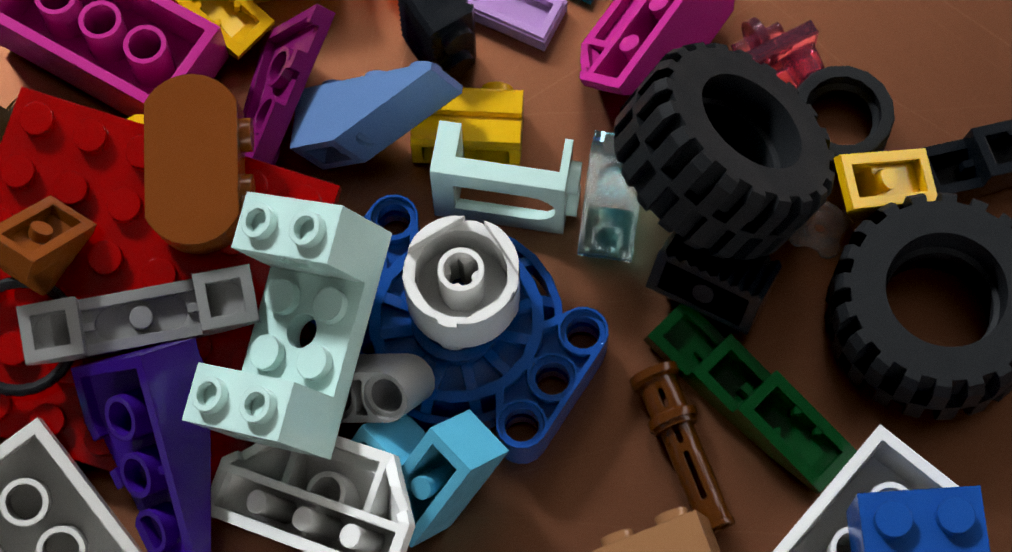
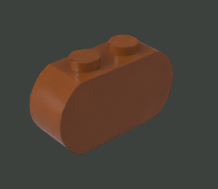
(195, 163)

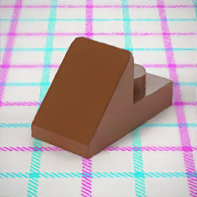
(42, 243)

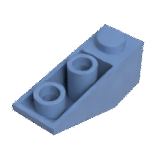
(365, 114)

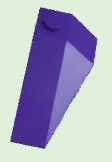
(160, 459)

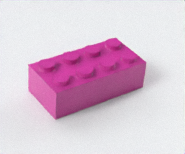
(113, 46)

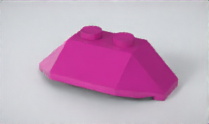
(639, 33)

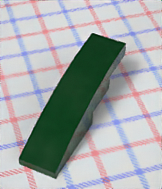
(752, 398)

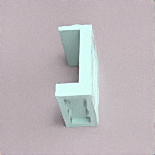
(453, 172)

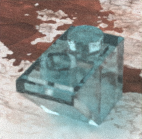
(608, 205)

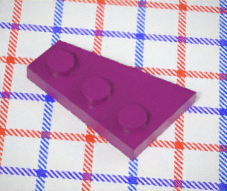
(281, 76)

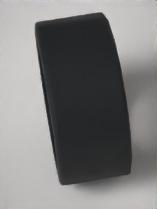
(858, 86)

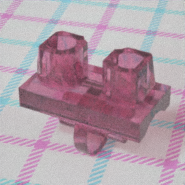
(781, 50)

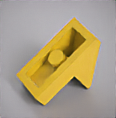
(883, 177)

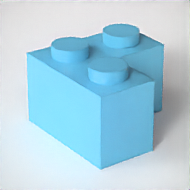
(438, 466)

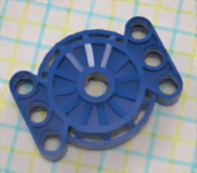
(499, 376)

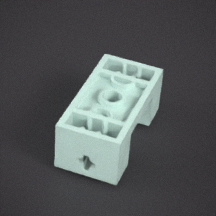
(321, 270)

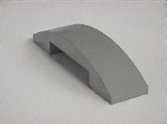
(138, 317)

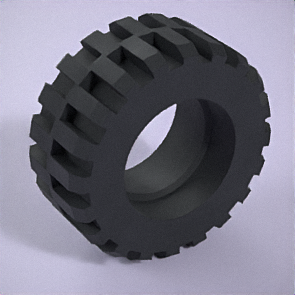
(723, 151)
(880, 349)

